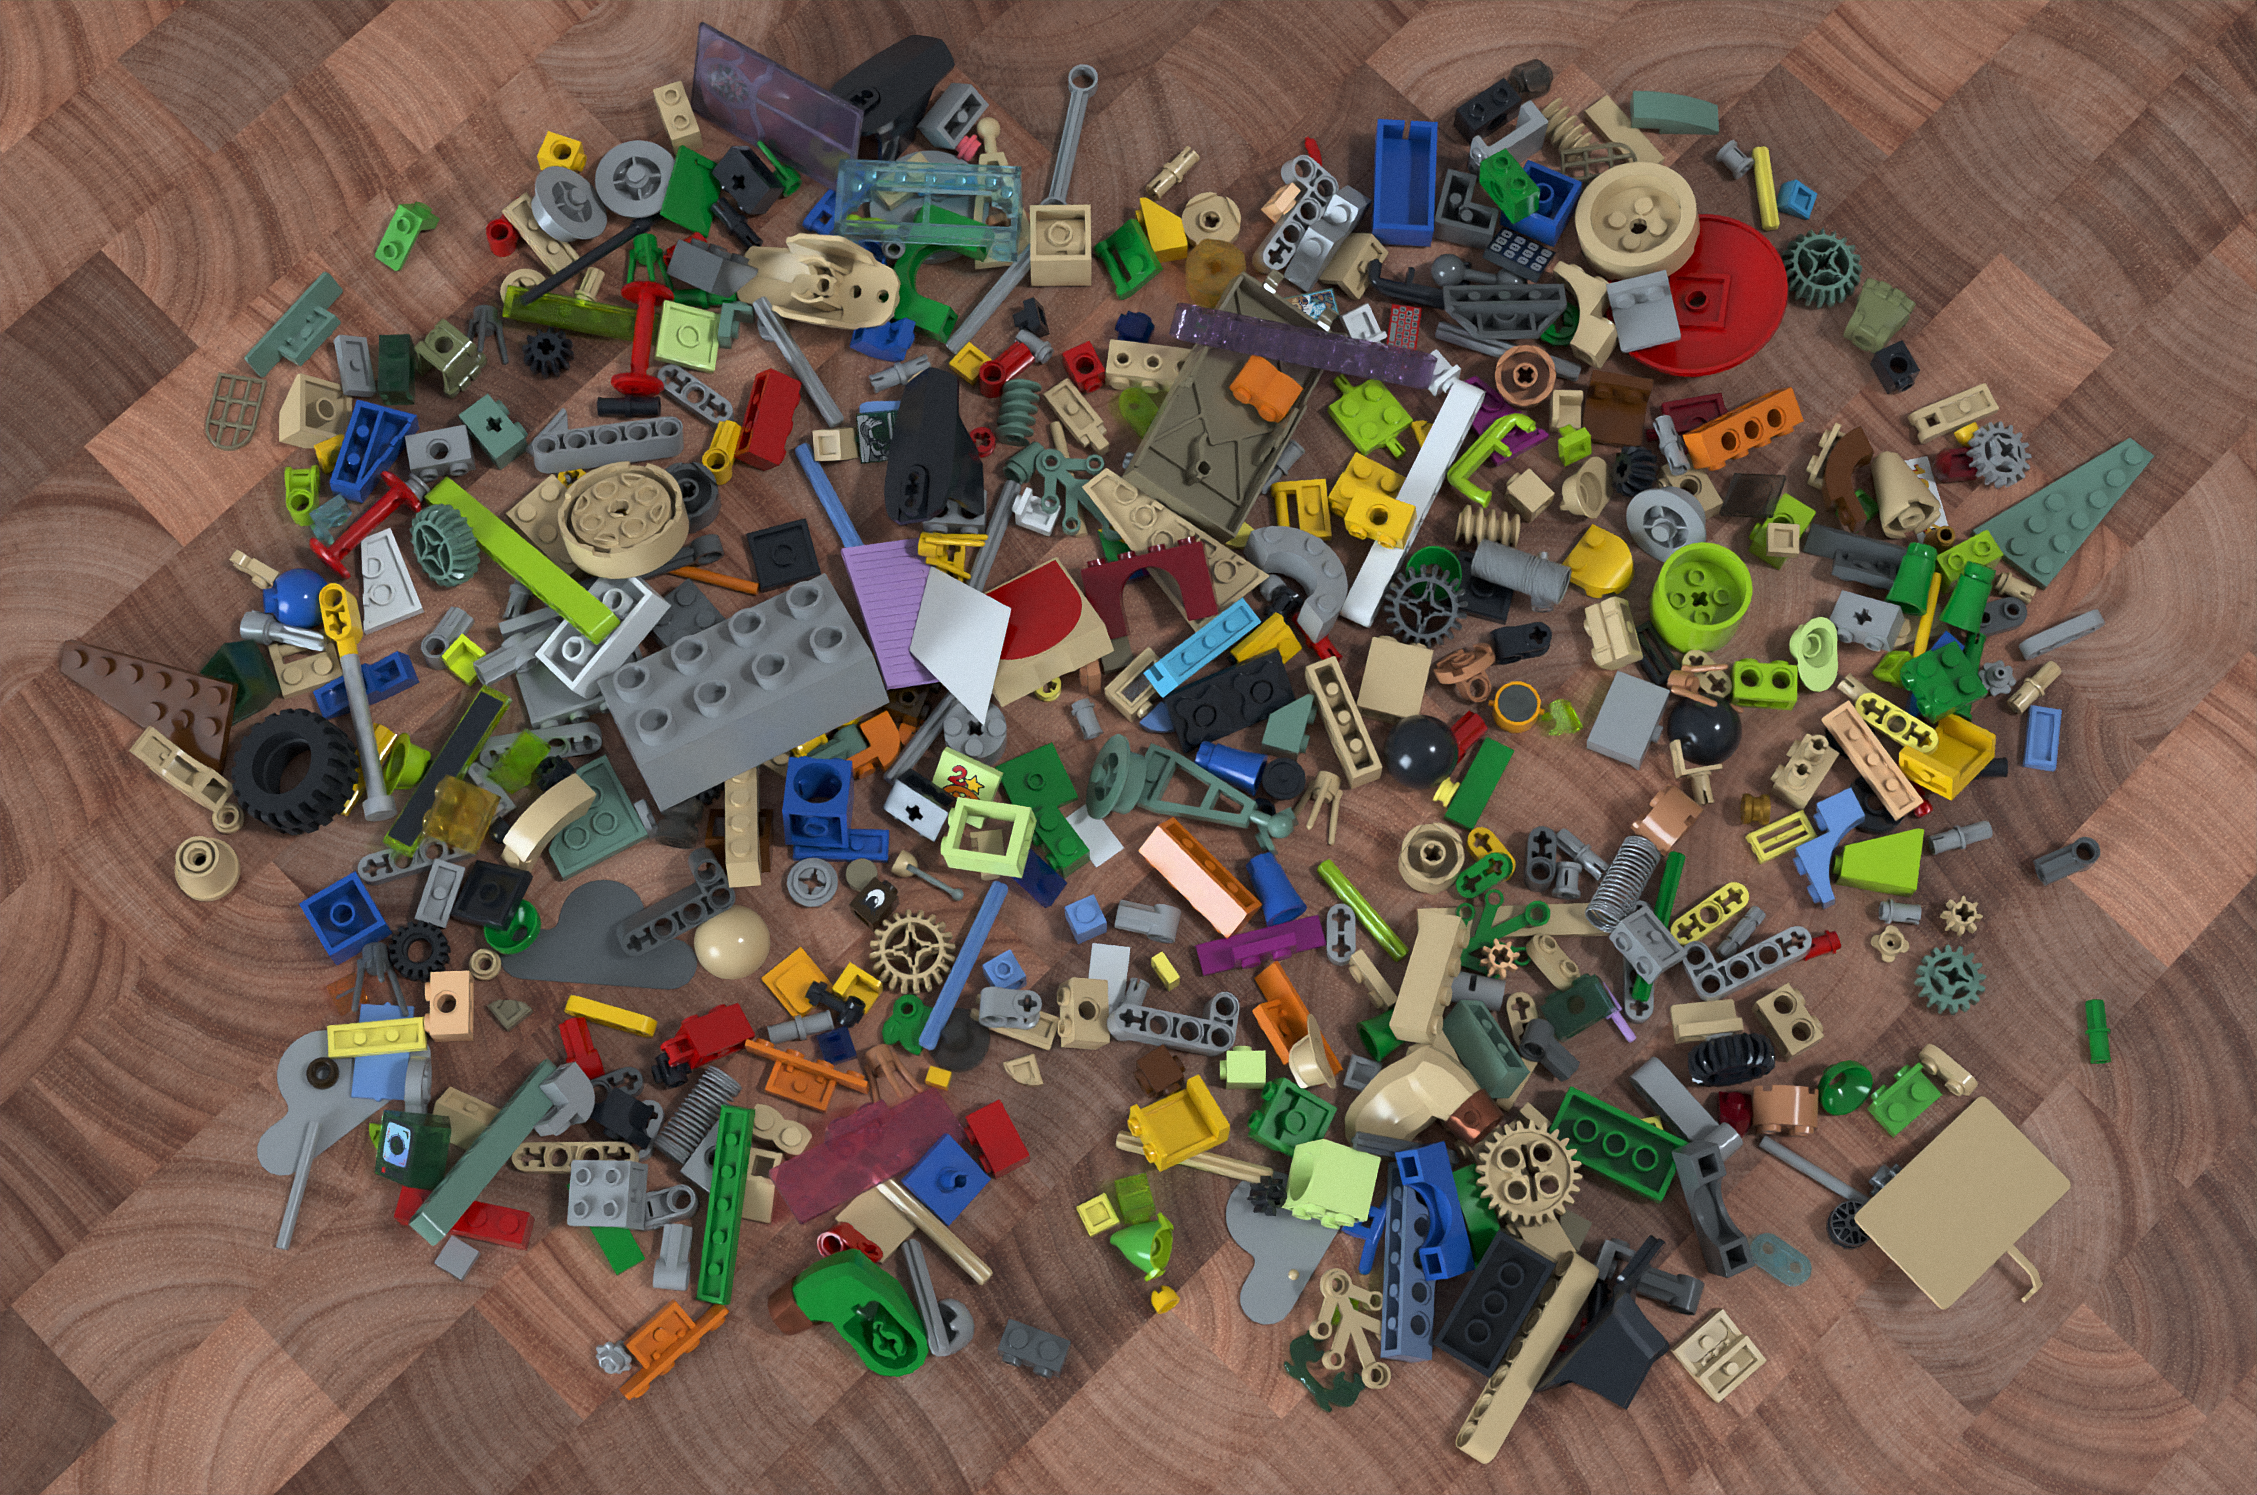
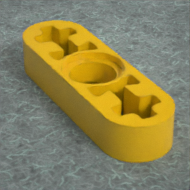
(611, 1016)

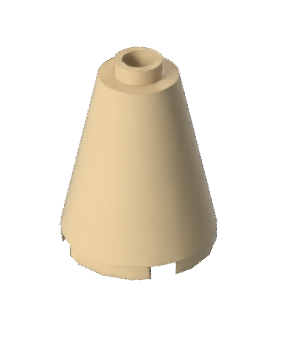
(1902, 497)

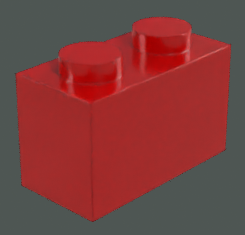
(996, 1139)

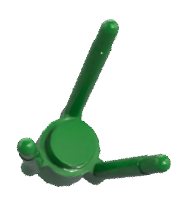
(787, 175)
(646, 253)

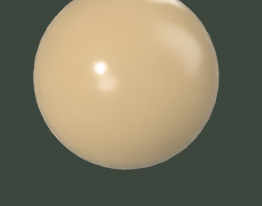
(732, 943)

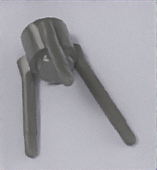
(484, 323)
(376, 963)

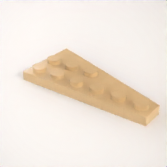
(1148, 523)

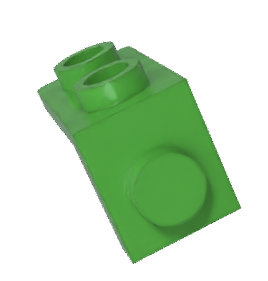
(403, 232)

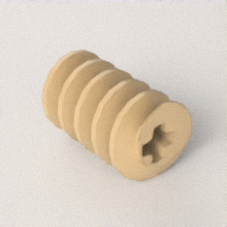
(1563, 132)
(1488, 527)

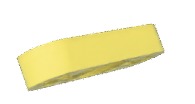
(1881, 704)
(1721, 895)

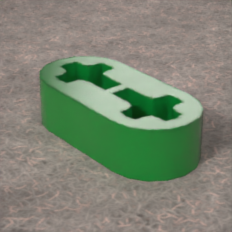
(1479, 869)

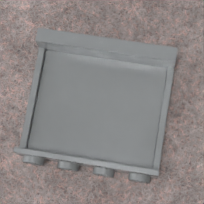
(545, 695)

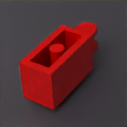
(709, 1037)

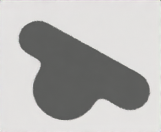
(587, 945)

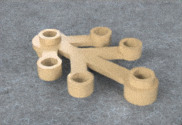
(1350, 1325)

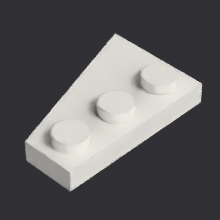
(387, 583)

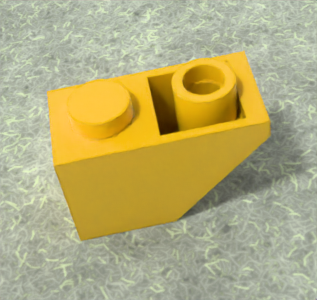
(1162, 230)

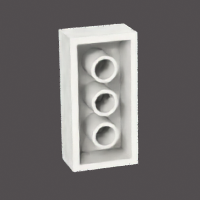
(582, 662)

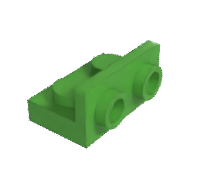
(1903, 1100)

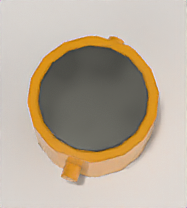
(1516, 707)

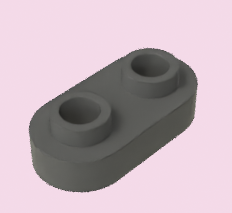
(1999, 619)

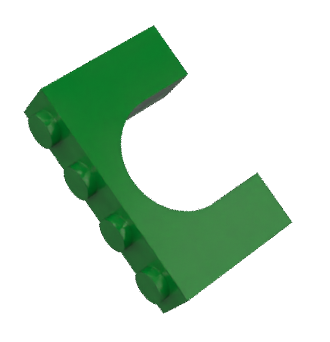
(931, 317)

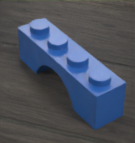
(1447, 1244)

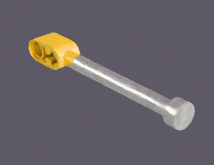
(378, 805)

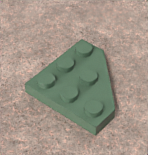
(605, 829)

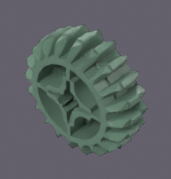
(1808, 253)
(444, 545)

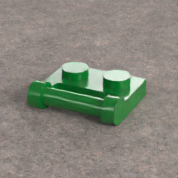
(1136, 255)

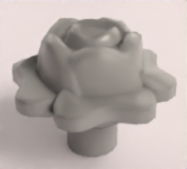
(1997, 678)
(613, 1357)

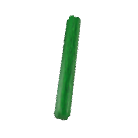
(1662, 911)

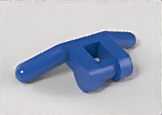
(1370, 1235)

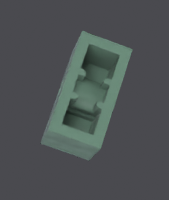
(500, 446)

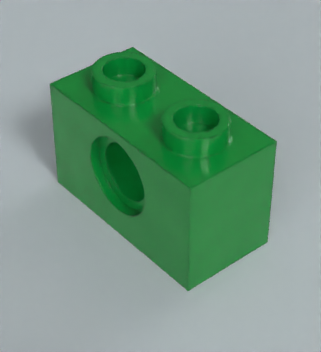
(1509, 186)

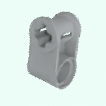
(1006, 1008)
(664, 1207)

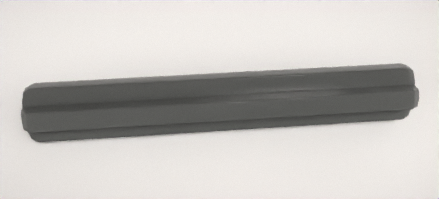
(1388, 1146)

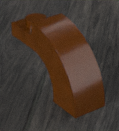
(1836, 487)

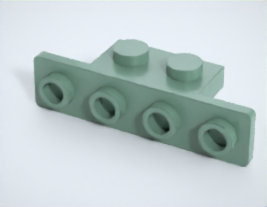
(299, 329)

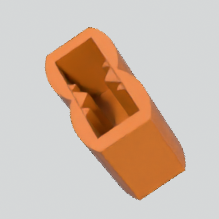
(1265, 388)

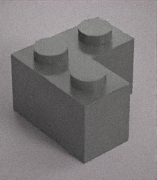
(1459, 218)

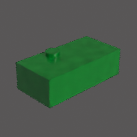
(1617, 1144)

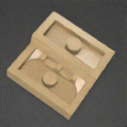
(1718, 1355)

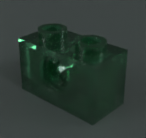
(396, 369)
(1597, 1006)

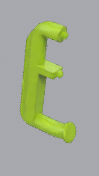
(1481, 450)

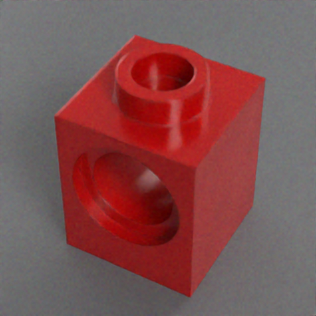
(1084, 356)

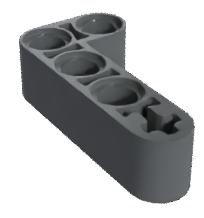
(673, 907)

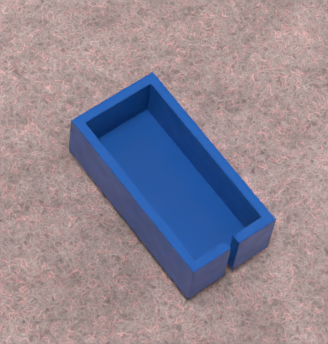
(1404, 183)

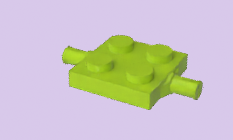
(1370, 416)

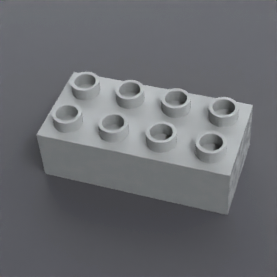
(743, 691)

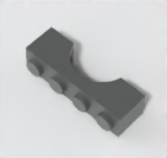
(1701, 1176)

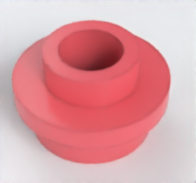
(968, 147)

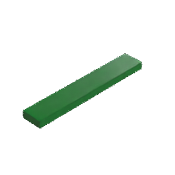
(725, 1204)

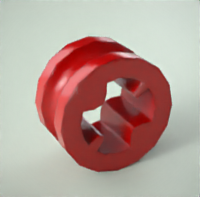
(982, 433)

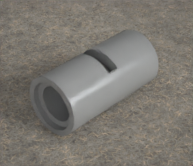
(1480, 988)

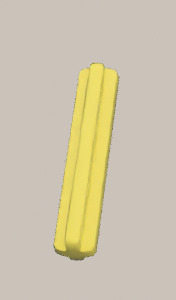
(1765, 188)

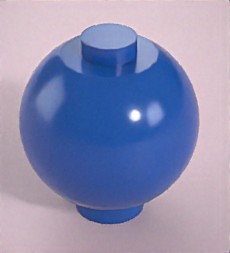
(295, 598)

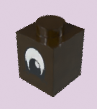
(875, 903)

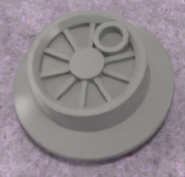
(634, 178)
(567, 205)
(1665, 521)

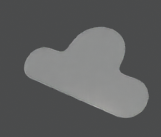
(333, 1107)
(1277, 1247)

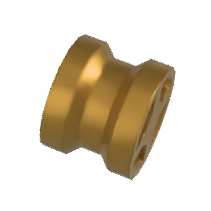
(1755, 809)

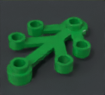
(1485, 934)

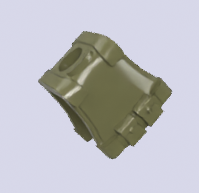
(1878, 315)
(457, 365)

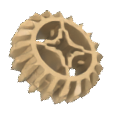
(900, 952)

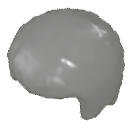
(957, 1323)

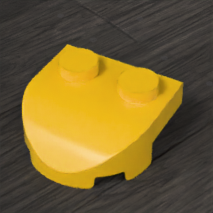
(1600, 563)

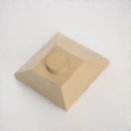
(313, 412)

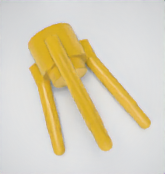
(935, 545)

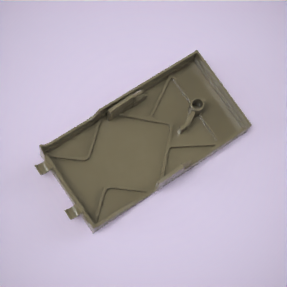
(1205, 447)

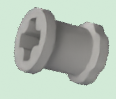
(1734, 159)
(1565, 870)

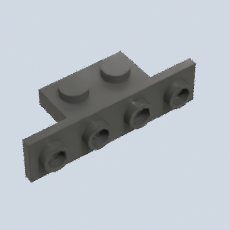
(1856, 556)

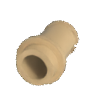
(2013, 587)

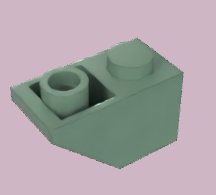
(1287, 729)

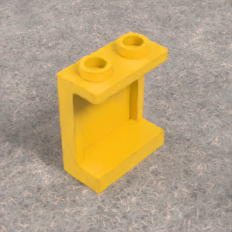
(1958, 759)
(1179, 1125)

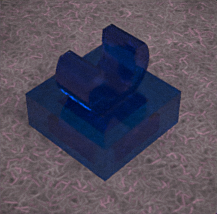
(837, 1046)

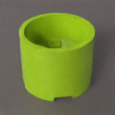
(1703, 575)

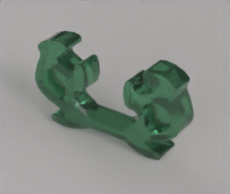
(1342, 1395)

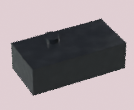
(1495, 1302)

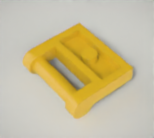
(1310, 502)

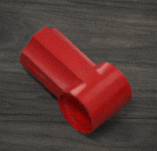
(498, 228)
(1005, 368)
(1468, 732)
(580, 1047)

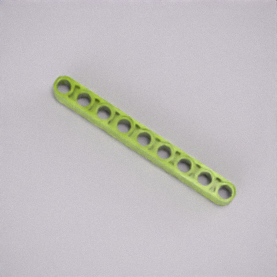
(528, 564)

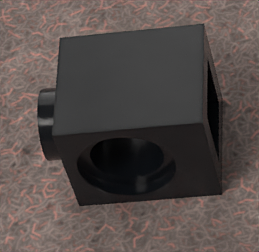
(1897, 356)

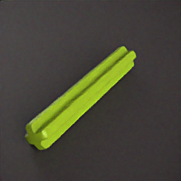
(1362, 910)

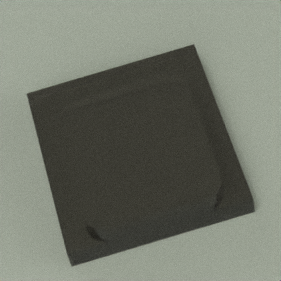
(1753, 495)

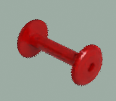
(637, 382)
(371, 519)

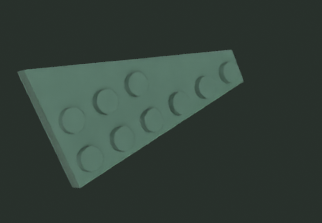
(2054, 522)

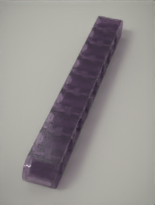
(1302, 346)

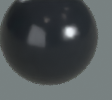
(1705, 732)
(1420, 751)

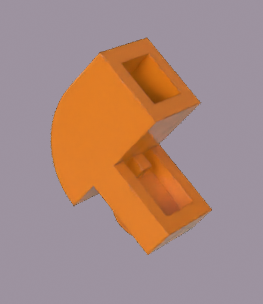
(884, 746)

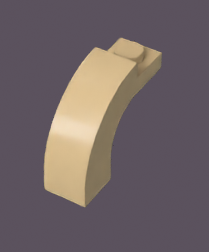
(544, 819)

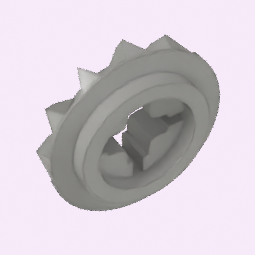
(804, 871)

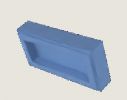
(2042, 738)

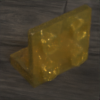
(460, 814)

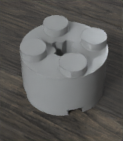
(984, 748)

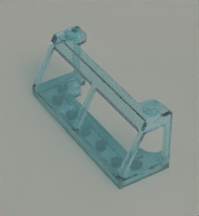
(861, 177)

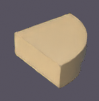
(1024, 1071)

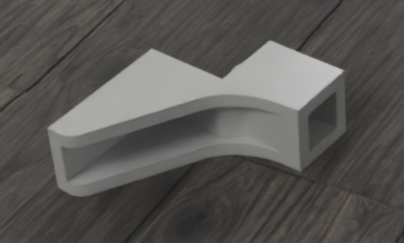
(1326, 236)

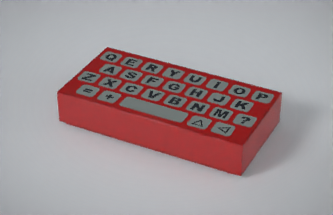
(1404, 326)

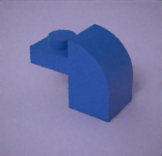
(886, 341)

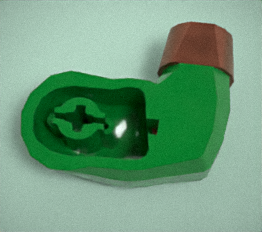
(862, 1304)

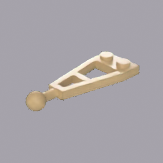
(988, 130)

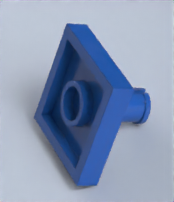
(946, 1179)

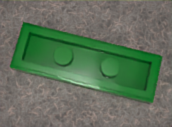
(1479, 784)

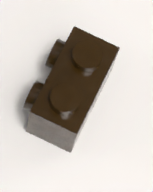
(911, 703)

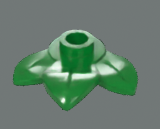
(907, 1027)

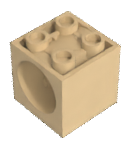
(1060, 245)

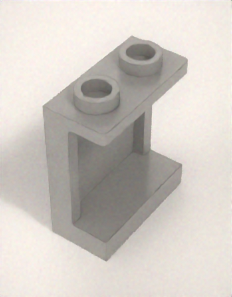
(1520, 143)

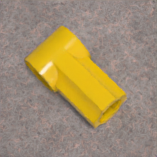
(722, 450)

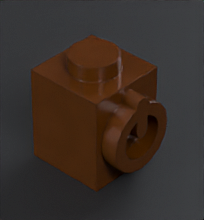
(1159, 1073)

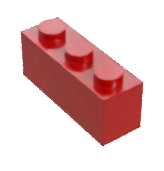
(768, 419)

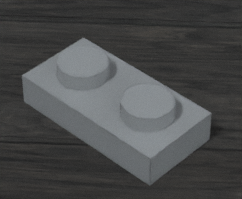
(354, 366)
(440, 893)

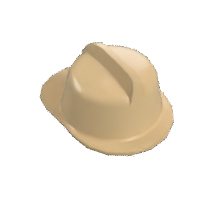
(1588, 489)
(1309, 1059)

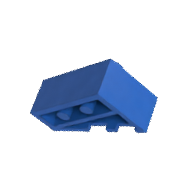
(369, 448)

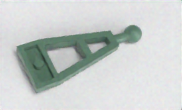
(1160, 768)

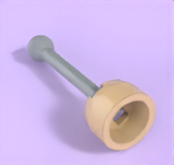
(907, 865)

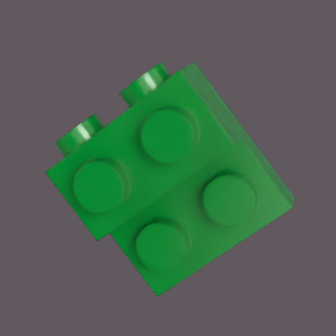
(1942, 681)
(1289, 1117)

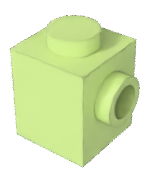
(1244, 1068)

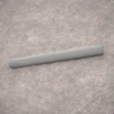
(1812, 1170)
(299, 1185)

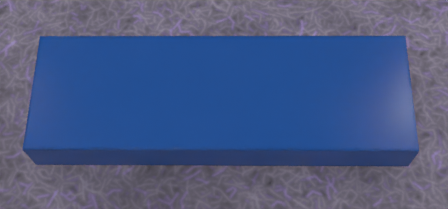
(863, 843)

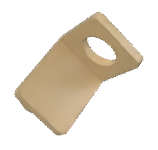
(1698, 776)

